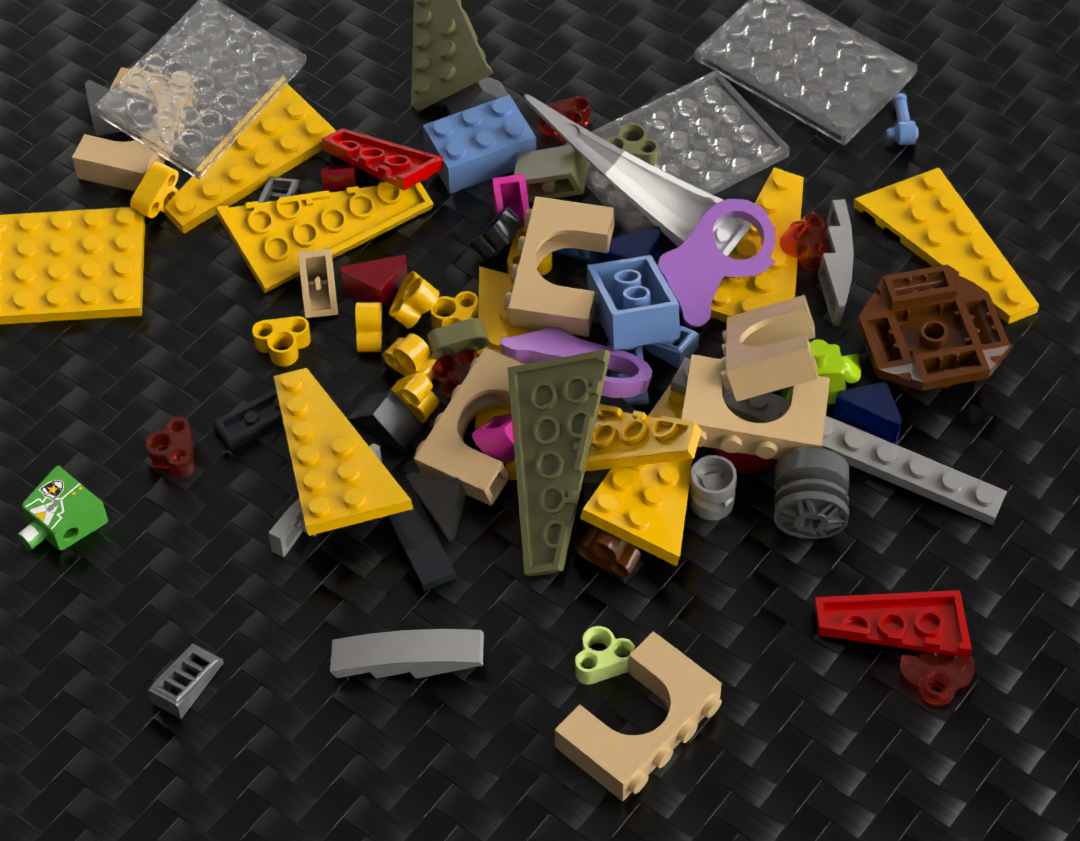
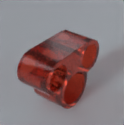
(575, 108)
(806, 241)
(448, 363)
(180, 454)

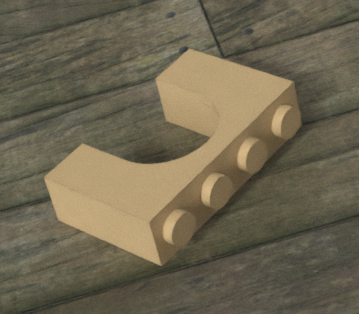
(113, 161)
(553, 227)
(769, 349)
(721, 429)
(445, 449)
(624, 760)

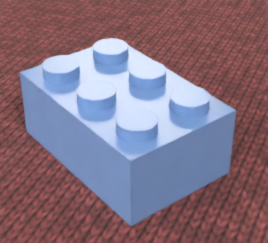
(479, 142)
(633, 302)

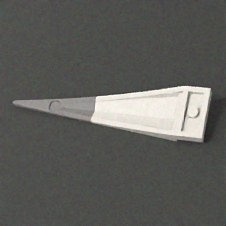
(658, 195)

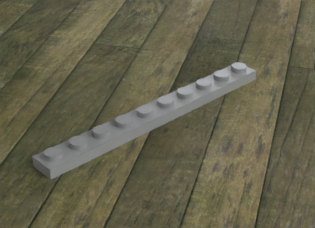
(876, 456)

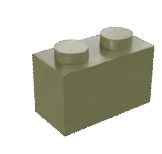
(553, 172)

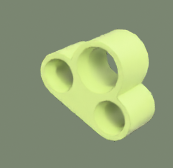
(604, 663)

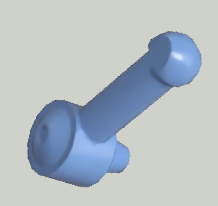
(905, 131)

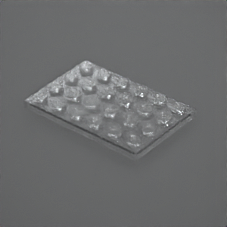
(807, 65)
(200, 86)
(703, 138)

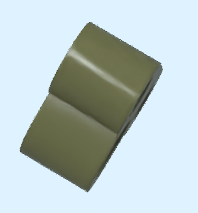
(642, 147)
(457, 336)

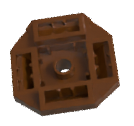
(932, 330)

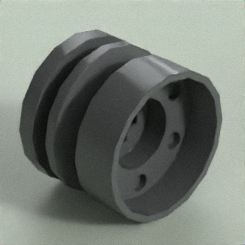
(811, 493)

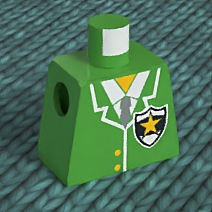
(60, 512)

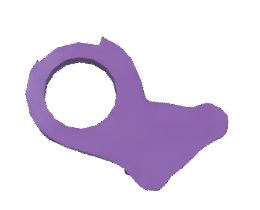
(698, 265)
(558, 343)

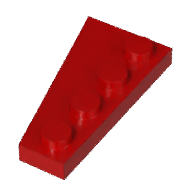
(383, 159)
(902, 620)

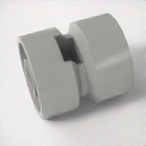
(712, 487)

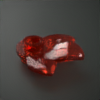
(937, 671)

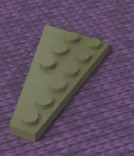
(443, 52)
(552, 434)

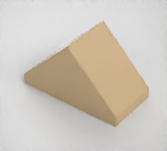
(318, 283)

